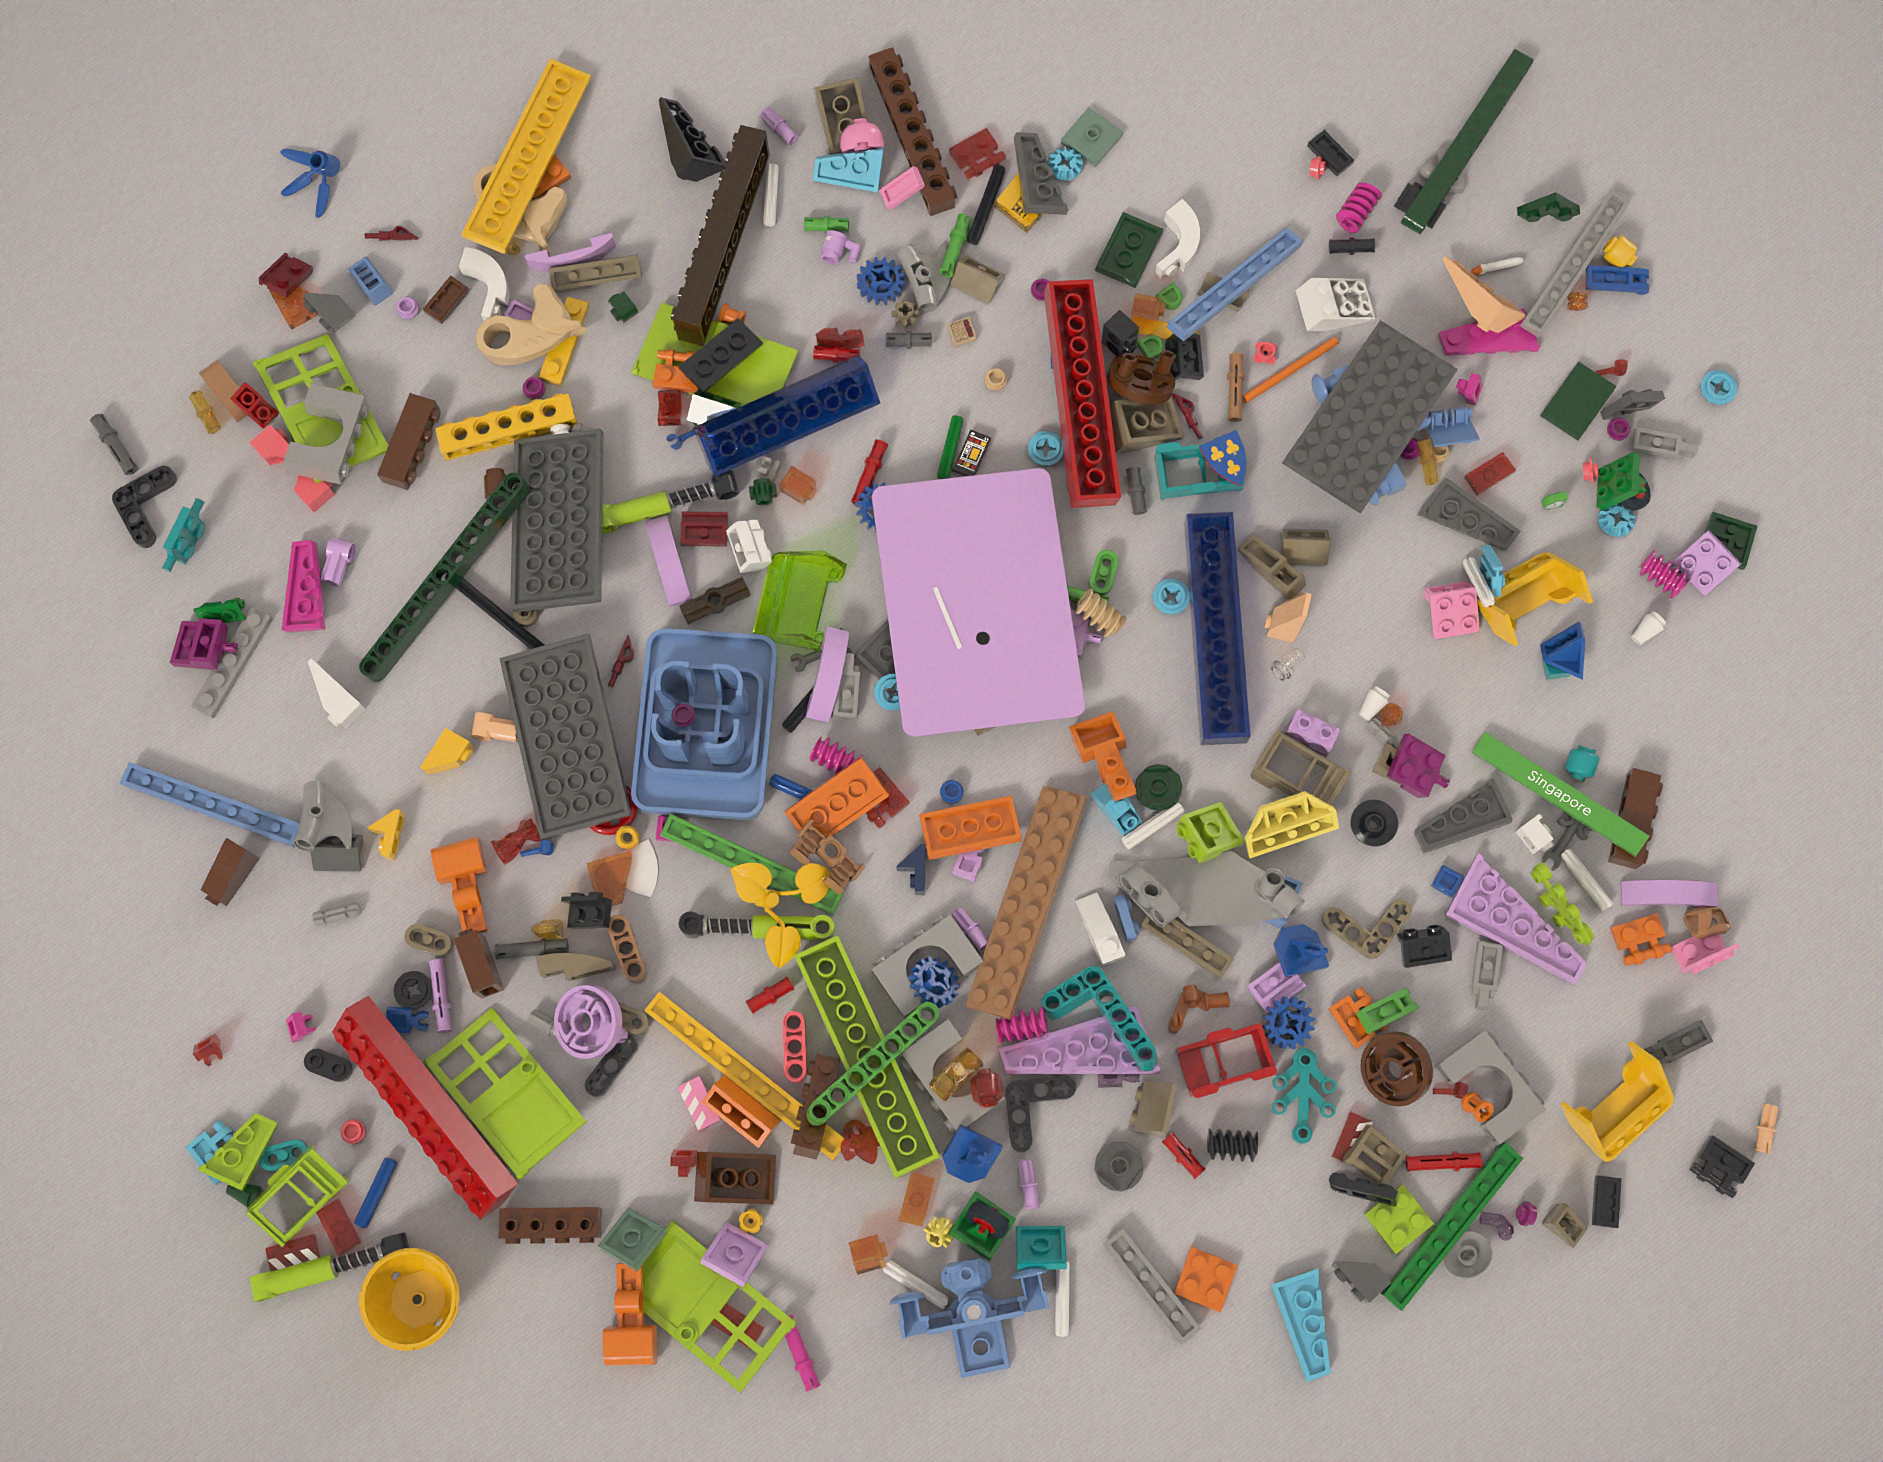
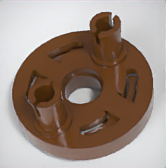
(1140, 377)
(1411, 1084)

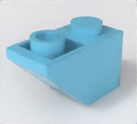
(1120, 812)

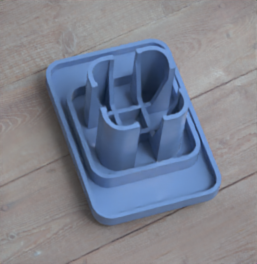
(723, 756)

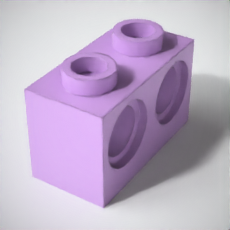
(1313, 732)

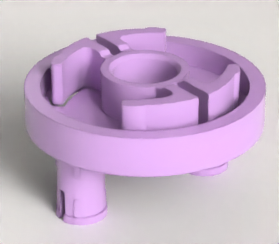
(605, 1022)

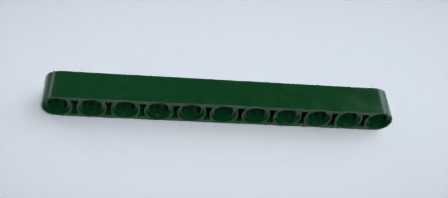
(1467, 141)
(433, 581)

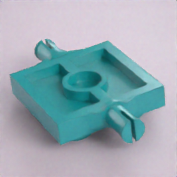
(184, 535)

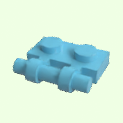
(205, 1146)

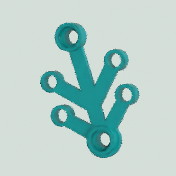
(1304, 1091)

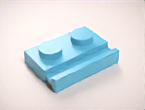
(1490, 569)

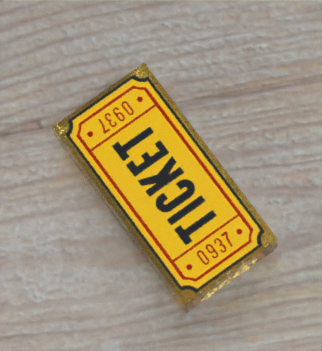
(1017, 215)

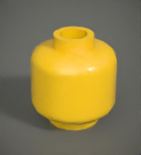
(1620, 251)

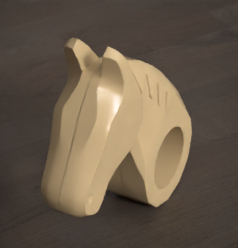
(541, 215)
(529, 338)

